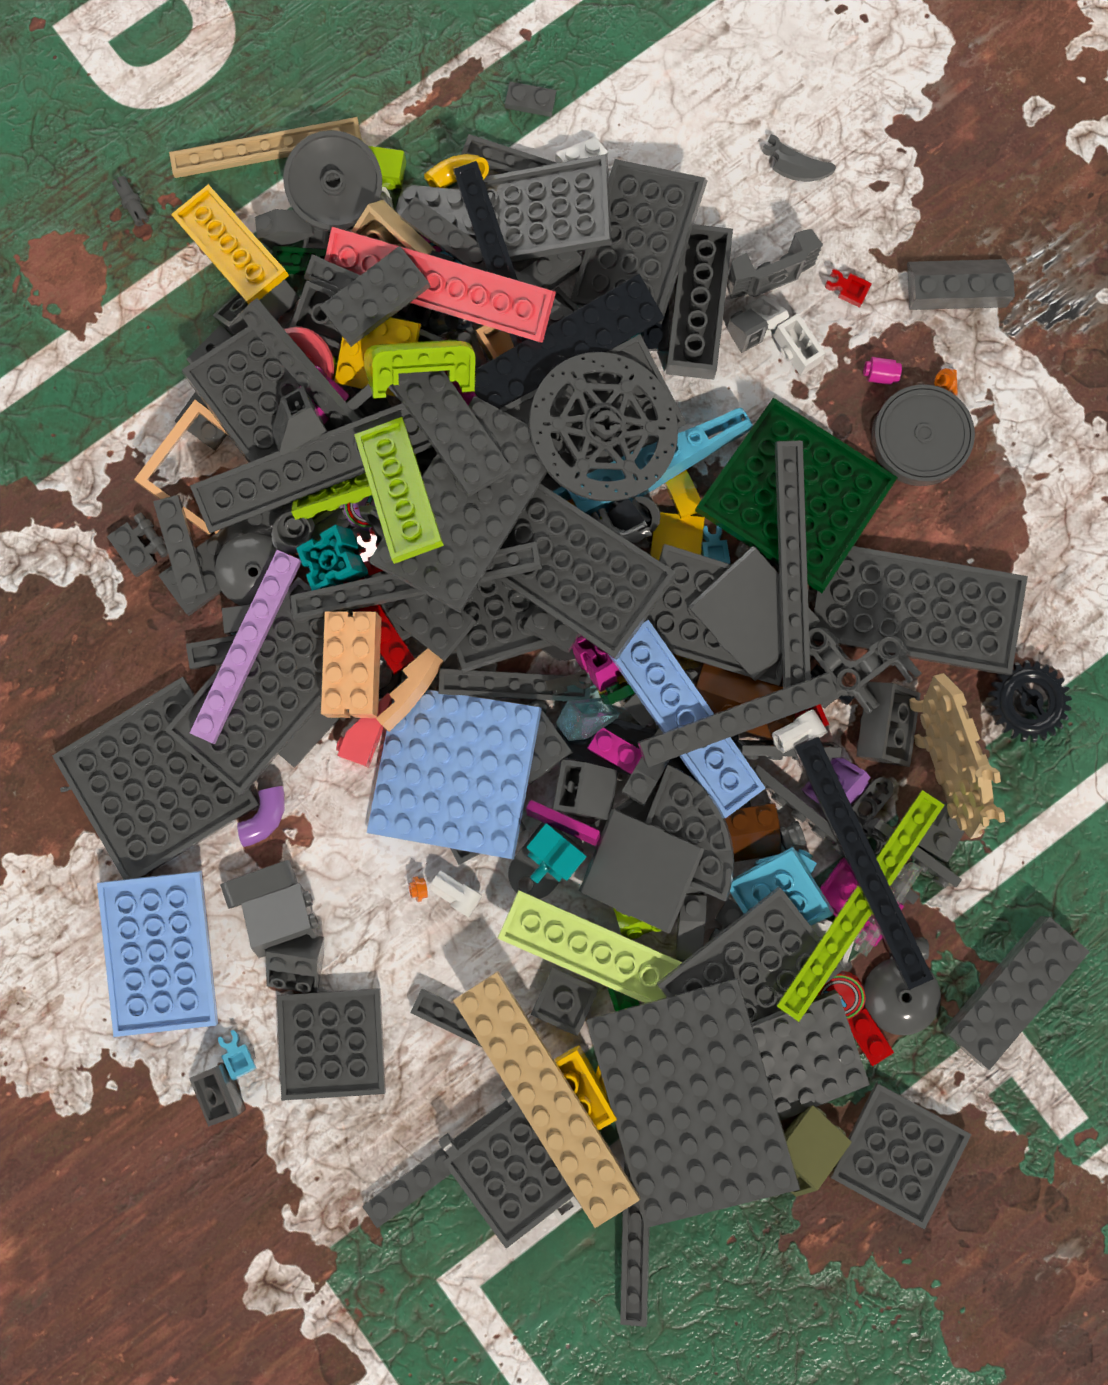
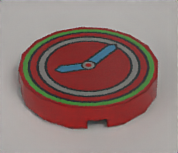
(849, 990)

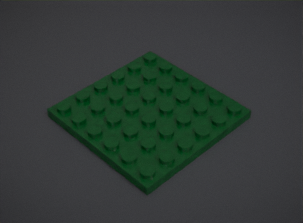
(839, 492)

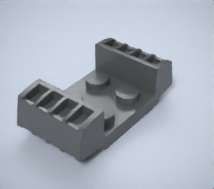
(801, 256)

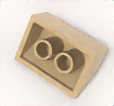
(384, 224)

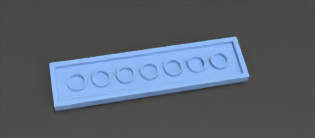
(676, 702)

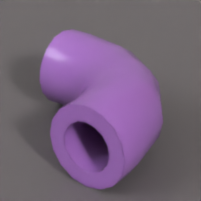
(266, 819)

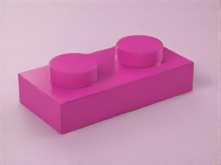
(615, 750)

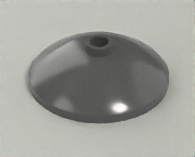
(236, 559)
(884, 1001)

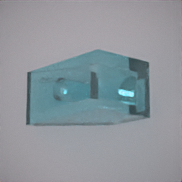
(585, 718)

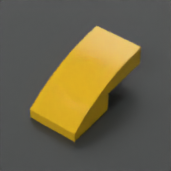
(683, 493)

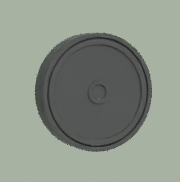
(923, 435)

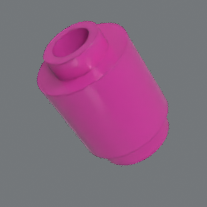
(882, 370)

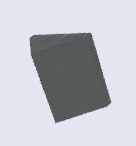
(217, 1095)

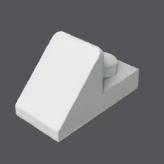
(770, 311)

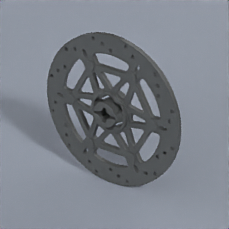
(596, 433)

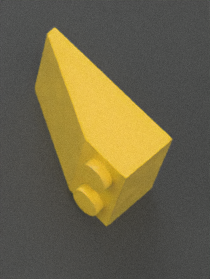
(586, 1086)

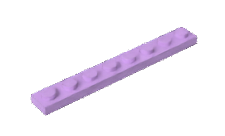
(245, 647)

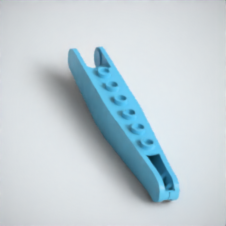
(691, 448)

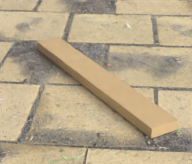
(250, 149)

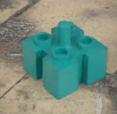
(332, 558)
(553, 855)

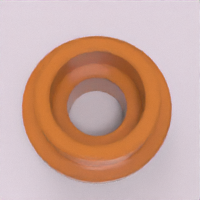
(418, 889)

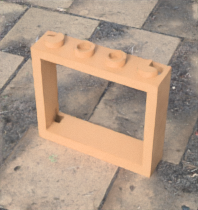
(164, 450)

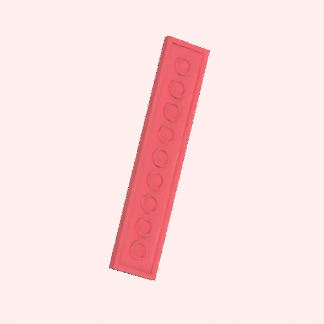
(455, 287)

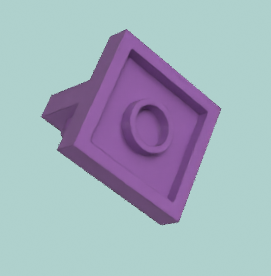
(850, 776)

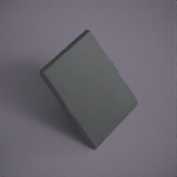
(746, 613)
(641, 870)

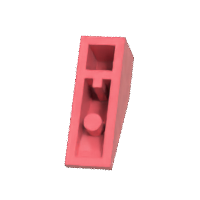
(363, 737)

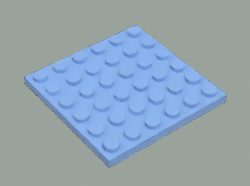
(456, 774)

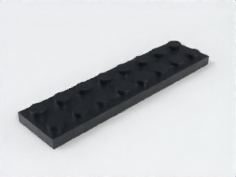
(592, 328)

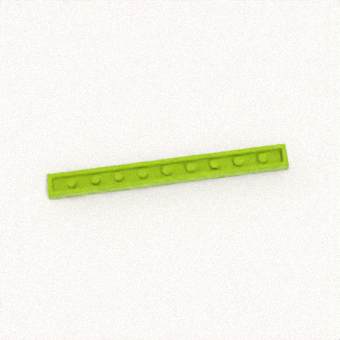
(856, 911)

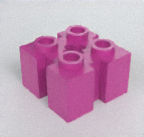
(596, 662)

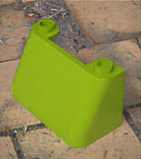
(386, 361)

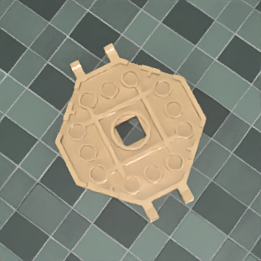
(957, 757)

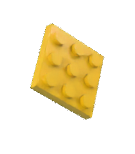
(351, 359)

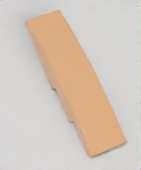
(420, 676)

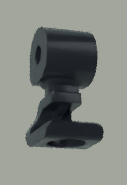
(443, 323)

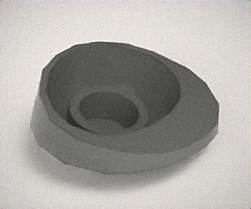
(291, 533)

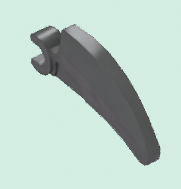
(796, 165)

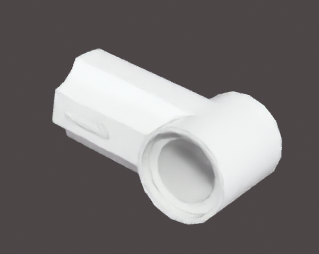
(800, 731)
(460, 896)

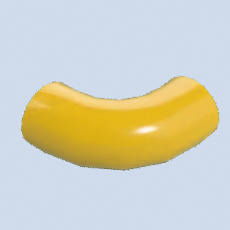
(443, 175)

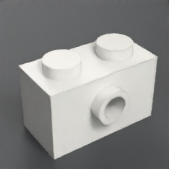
(799, 344)

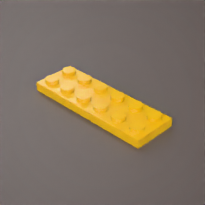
(229, 245)

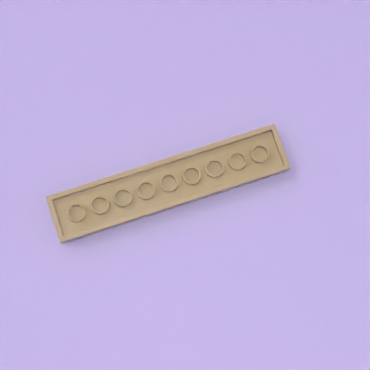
(546, 1099)

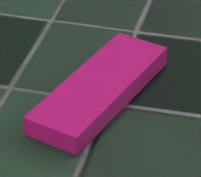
(563, 822)

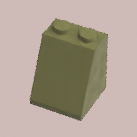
(814, 1148)

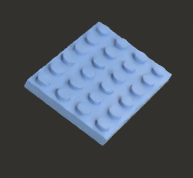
(157, 953)

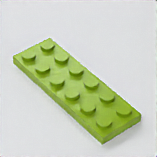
(398, 490)

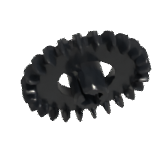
(1044, 721)

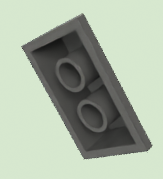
(277, 302)
(890, 728)

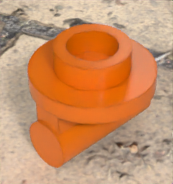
(947, 380)

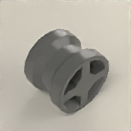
(792, 835)

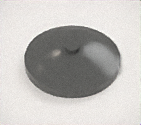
(331, 179)

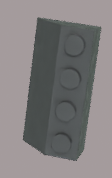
(960, 284)

